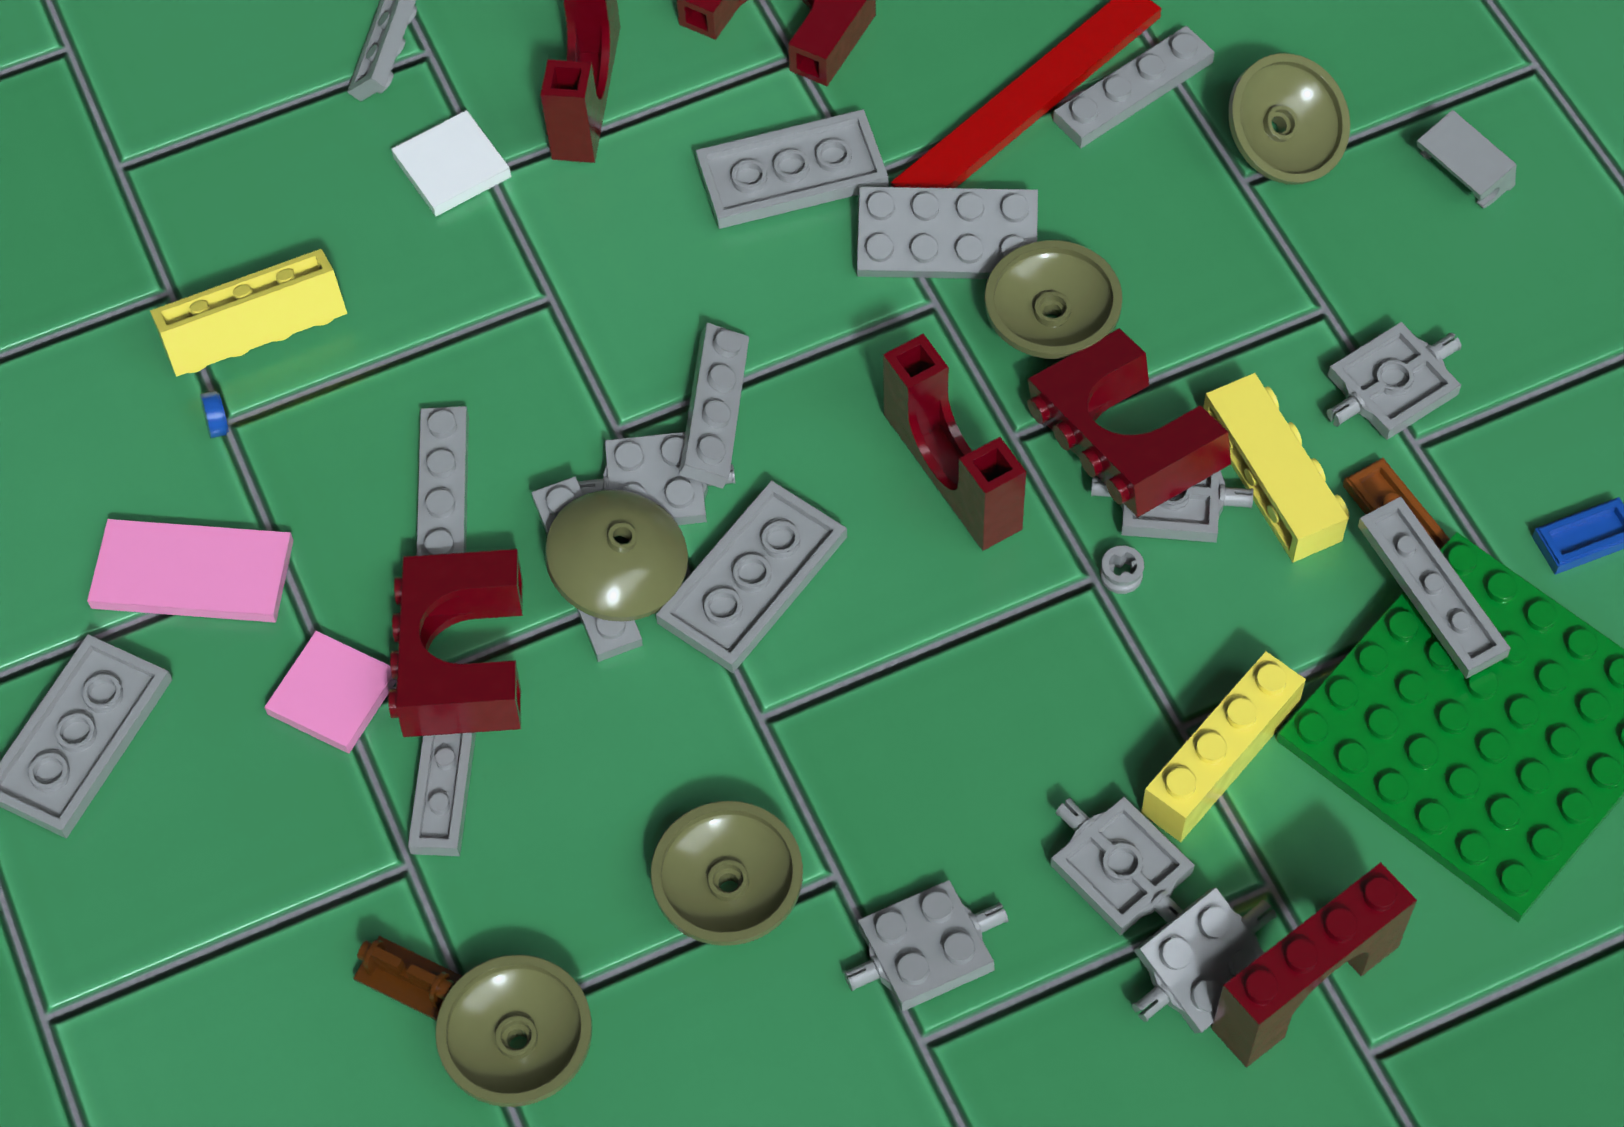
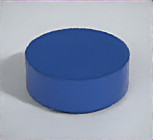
(214, 414)

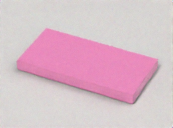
(191, 570)

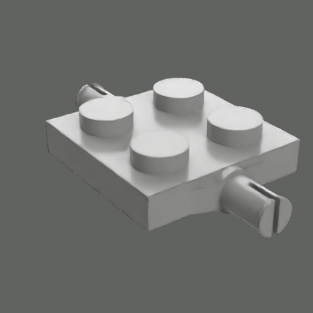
(1394, 380)
(652, 470)
(1187, 516)
(1121, 864)
(925, 945)
(1197, 956)

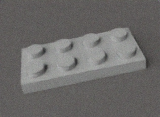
(791, 168)
(941, 230)
(751, 576)
(78, 734)

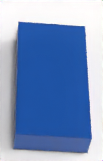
(1582, 536)

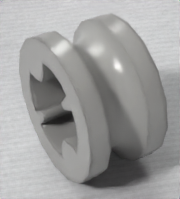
(1127, 581)

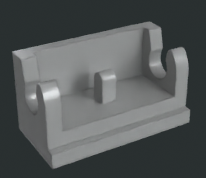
(1469, 158)

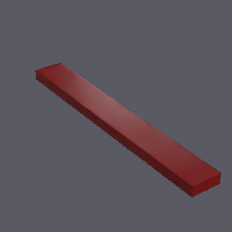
(1030, 95)

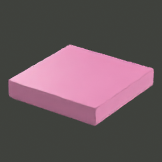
(331, 692)

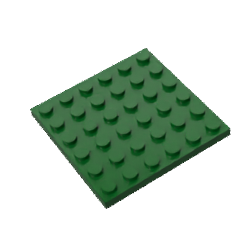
(1482, 770)

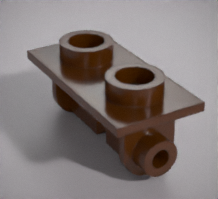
(404, 976)

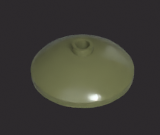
(1305, 108)
(1057, 281)
(612, 577)
(723, 845)
(506, 1001)

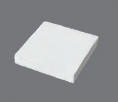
(451, 163)

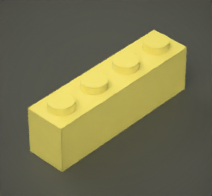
(249, 312)
(1273, 462)
(1222, 746)

